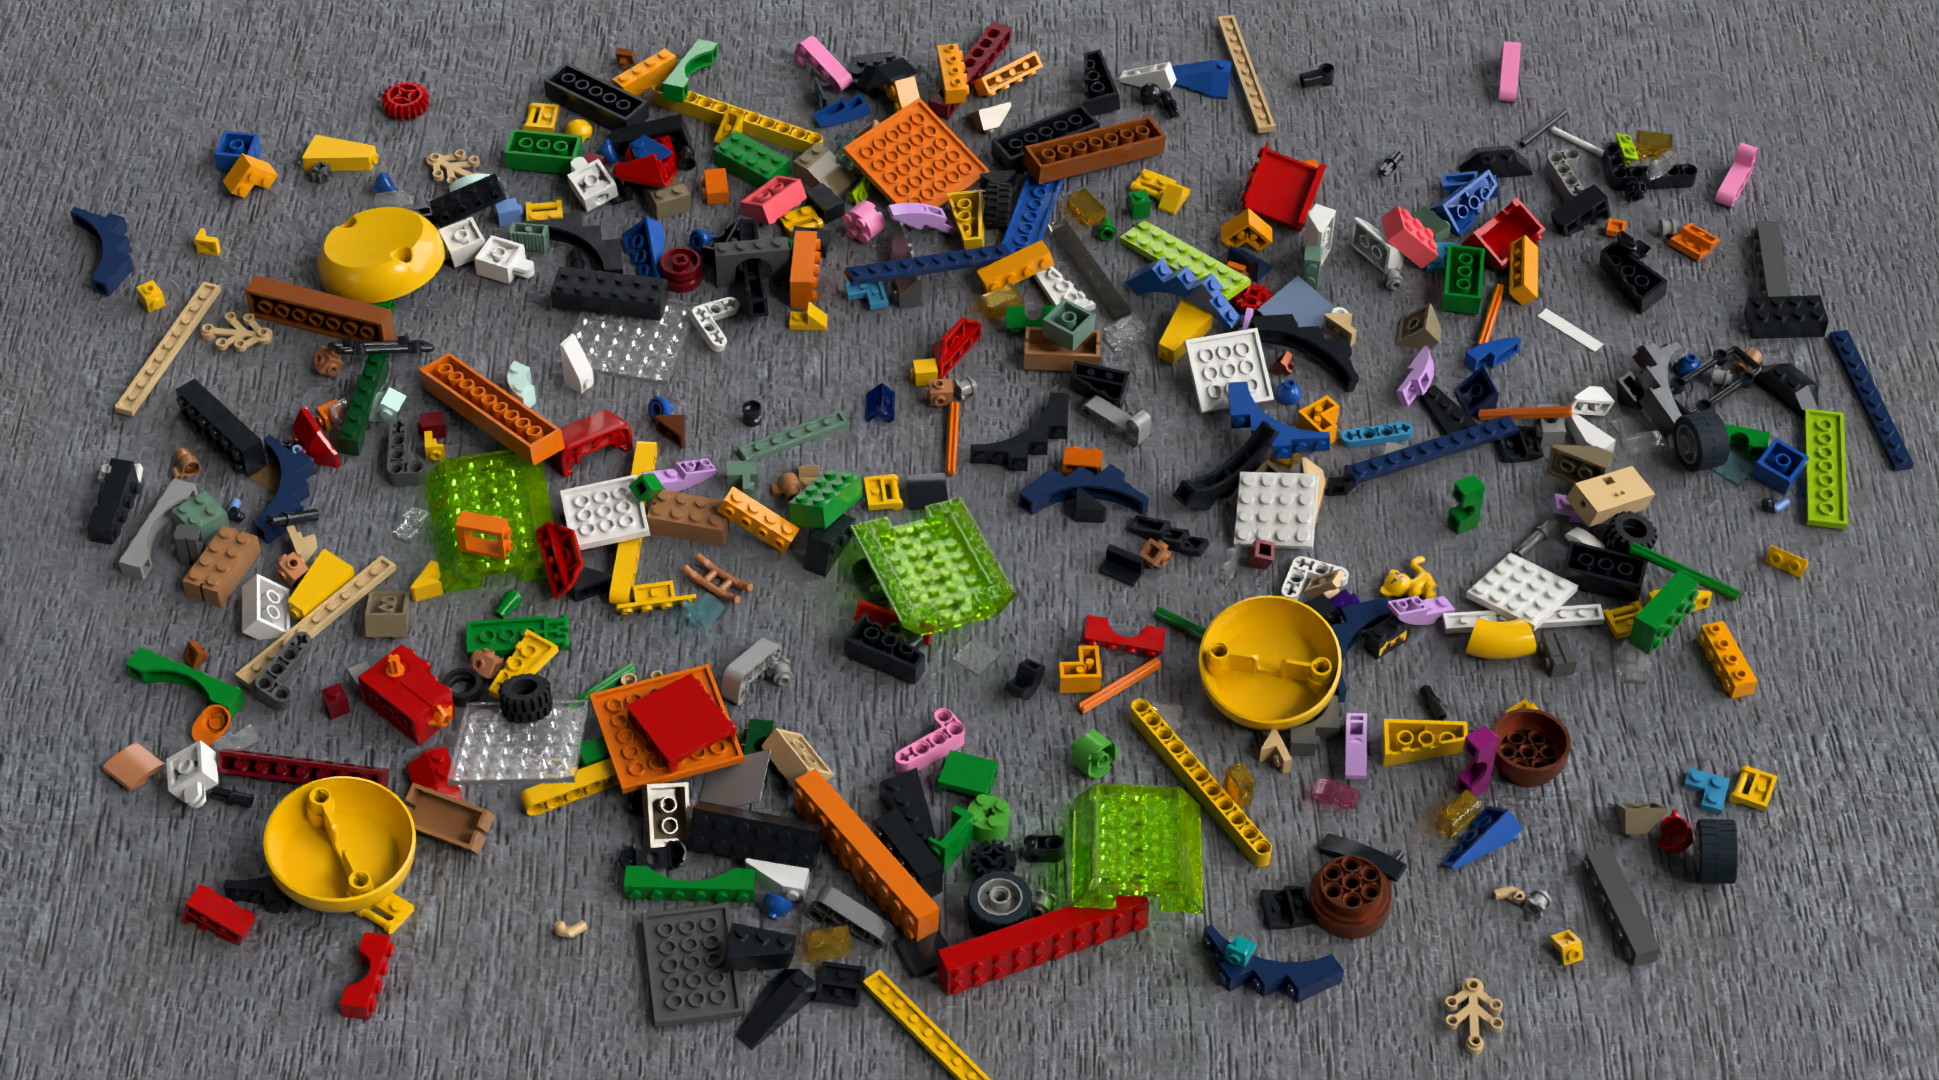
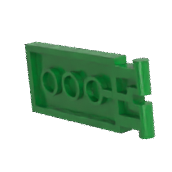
(504, 634)

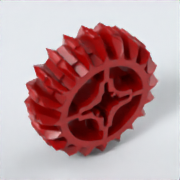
(405, 100)

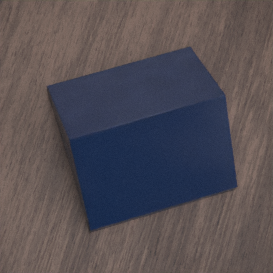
(1254, 266)
(1478, 392)

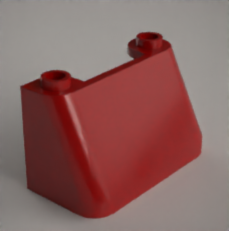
(648, 169)
(1503, 229)
(589, 436)

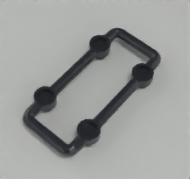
(402, 345)
(1719, 358)

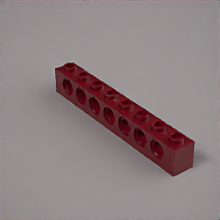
(976, 63)
(293, 768)

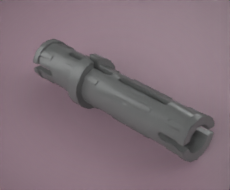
(1540, 534)

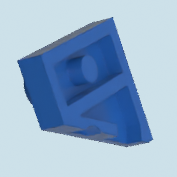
(644, 146)

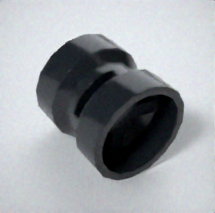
(686, 158)
(752, 413)

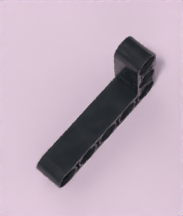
(1618, 174)

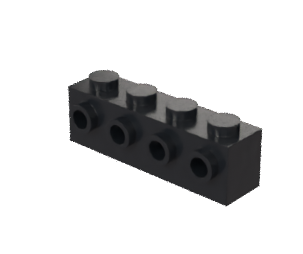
(467, 200)

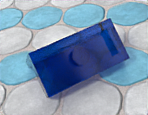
(880, 403)

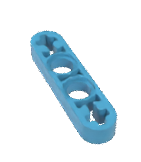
(1399, 432)

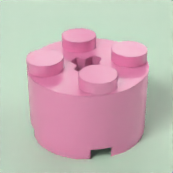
(863, 221)

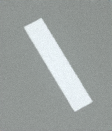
(1570, 330)

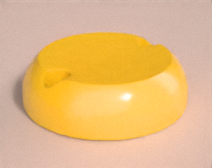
(380, 255)
(1269, 663)
(339, 844)

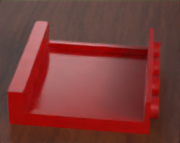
(1282, 188)
(679, 721)

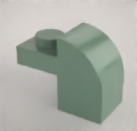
(742, 475)

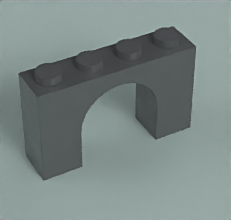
(731, 254)

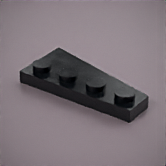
(1446, 412)

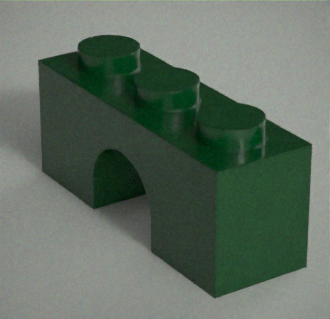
(755, 736)

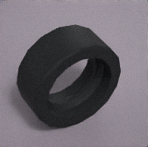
(461, 675)

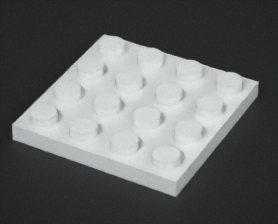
(1224, 360)
(1277, 509)
(604, 513)
(1522, 591)

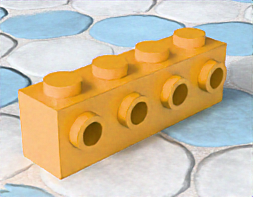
(646, 73)
(952, 74)
(1006, 74)
(1016, 267)
(1523, 270)
(758, 520)
(1727, 659)

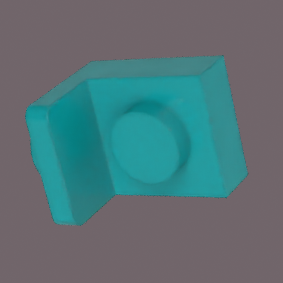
(1239, 951)

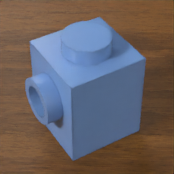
(508, 212)

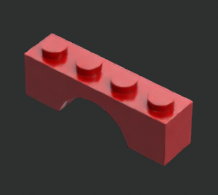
(1098, 632)
(360, 998)

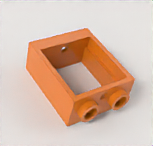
(484, 524)

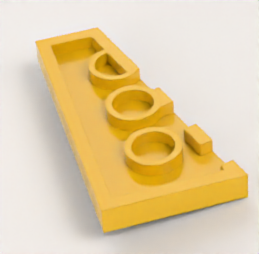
(529, 657)

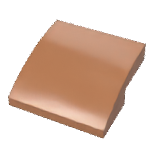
(133, 766)

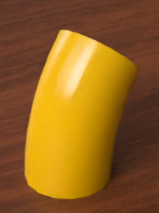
(1501, 639)

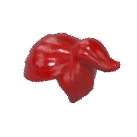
(1676, 833)

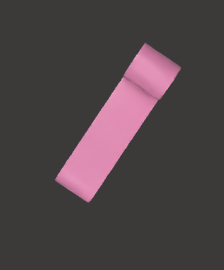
(823, 62)
(1509, 71)
(1737, 175)
(946, 737)

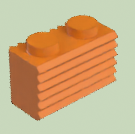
(716, 186)
(1074, 457)

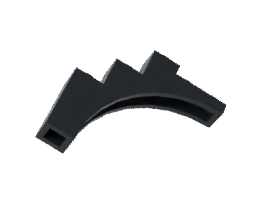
(587, 238)
(752, 271)
(1311, 341)
(1654, 381)
(1033, 441)
(1224, 480)
(258, 891)

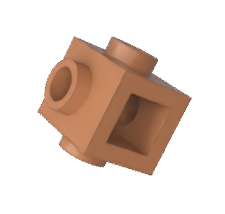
(327, 361)
(940, 392)
(1150, 550)
(291, 568)
(486, 663)

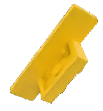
(654, 596)

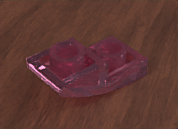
(1331, 790)

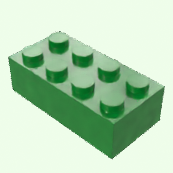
(542, 151)
(749, 160)
(1463, 279)
(825, 499)
(1664, 613)

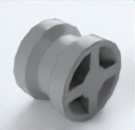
(1667, 227)

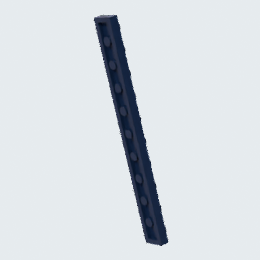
(925, 264)
(1871, 400)
(1431, 450)

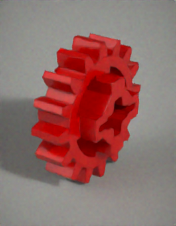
(1252, 298)

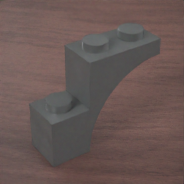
(1327, 727)

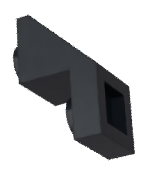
(1340, 485)

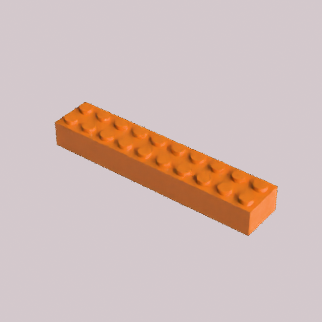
(492, 409)
(866, 857)

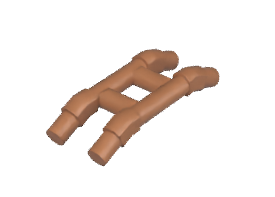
(713, 572)

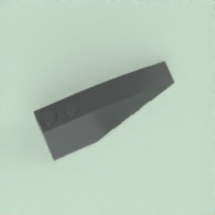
(907, 289)

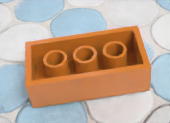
(805, 269)

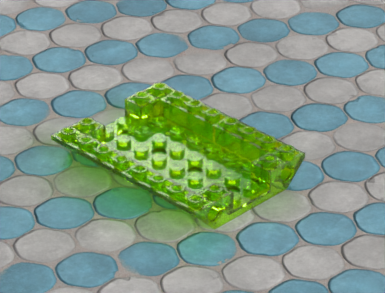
(518, 496)
(958, 561)
(1108, 843)

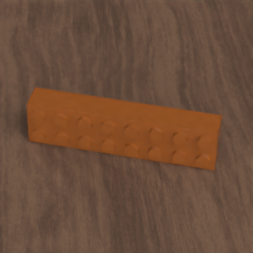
(1094, 149)
(318, 311)

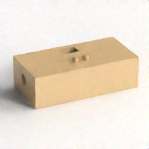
(1608, 494)

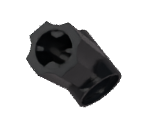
(1322, 76)

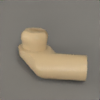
(1510, 893)
(569, 931)

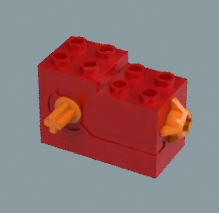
(407, 694)

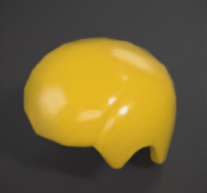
(579, 127)

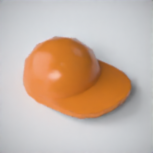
(211, 724)

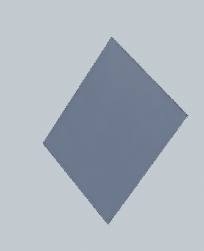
(1301, 301)

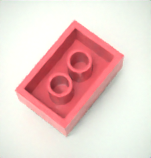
(773, 199)
(1409, 236)

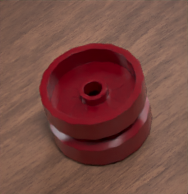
(681, 269)

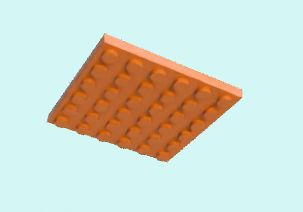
(915, 158)
(631, 755)

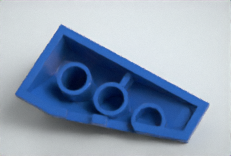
(1206, 77)
(1465, 202)
(645, 246)
(1489, 831)

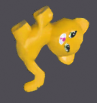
(1399, 584)

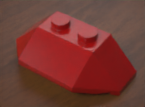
(955, 344)
(313, 440)
(560, 556)
(431, 770)

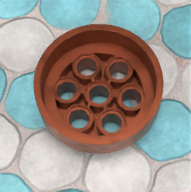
(1530, 747)
(1334, 912)

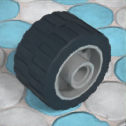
(1701, 440)
(1716, 851)
(998, 902)

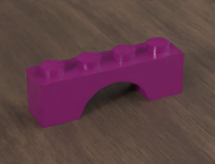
(1481, 747)

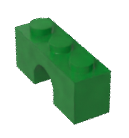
(1016, 318)
(1751, 440)
(1469, 495)

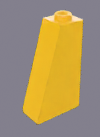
(340, 154)
(1187, 323)
(320, 582)

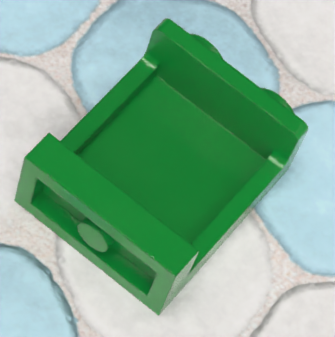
(967, 774)
(955, 840)

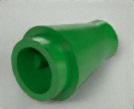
(1106, 230)
(508, 603)

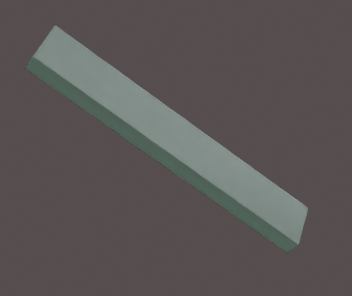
(793, 436)

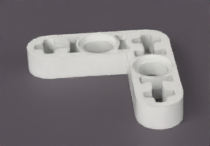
(708, 319)
(1304, 572)

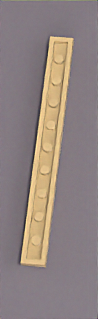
(1246, 74)
(167, 349)
(321, 616)

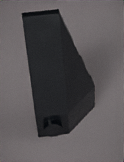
(777, 1004)

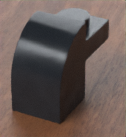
(1026, 680)

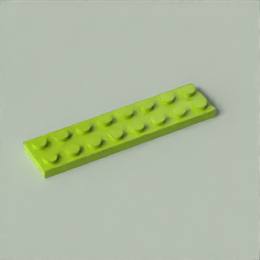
(1158, 244)
(1825, 469)

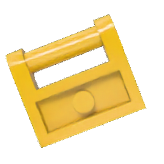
(546, 120)
(1152, 183)
(543, 215)
(800, 217)
(876, 492)
(1622, 625)
(1759, 792)
(392, 907)

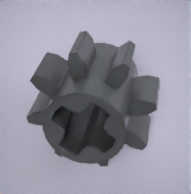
(321, 172)

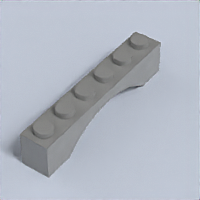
(137, 558)

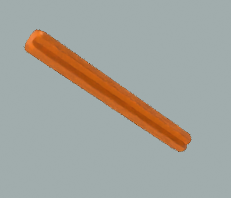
(1491, 314)
(1526, 413)
(952, 438)
(1119, 685)

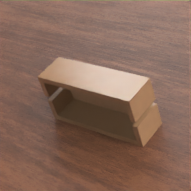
(1048, 355)
(688, 518)
(221, 566)
(449, 818)

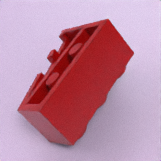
(218, 915)

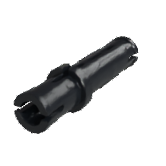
(286, 519)

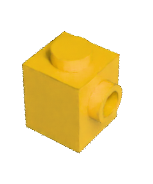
(150, 296)
(923, 371)

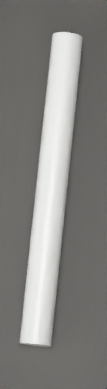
(1577, 141)

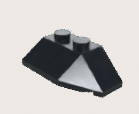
(883, 72)
(1500, 160)
(1789, 387)

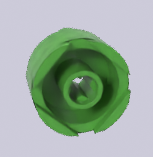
(1093, 754)
(990, 818)

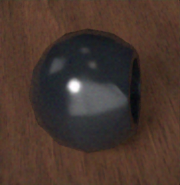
(1150, 93)

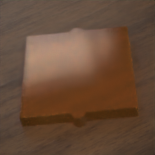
(269, 477)

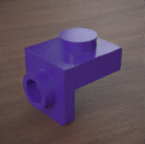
(1343, 599)

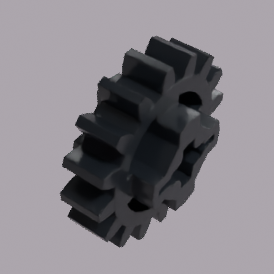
(993, 858)

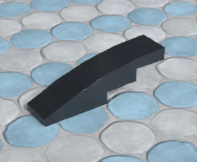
(1177, 539)
(1341, 846)

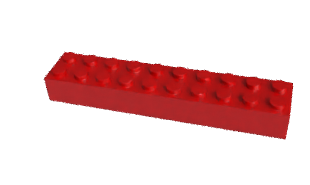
(1036, 942)

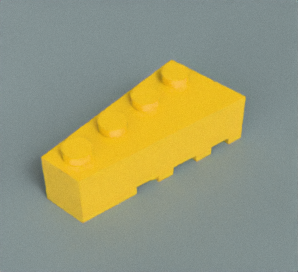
(968, 216)
(1420, 739)

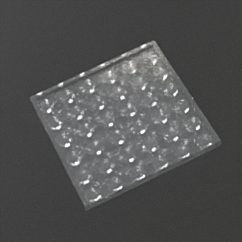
(635, 346)
(505, 752)

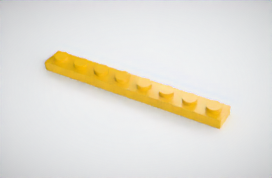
(922, 1028)

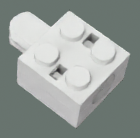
(591, 183)
(462, 241)
(503, 260)
(192, 773)

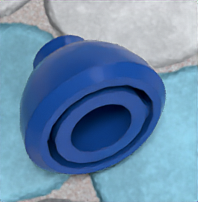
(608, 151)
(383, 183)
(699, 238)
(1687, 364)
(1288, 392)
(659, 406)
(776, 906)

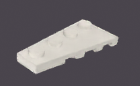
(1057, 289)

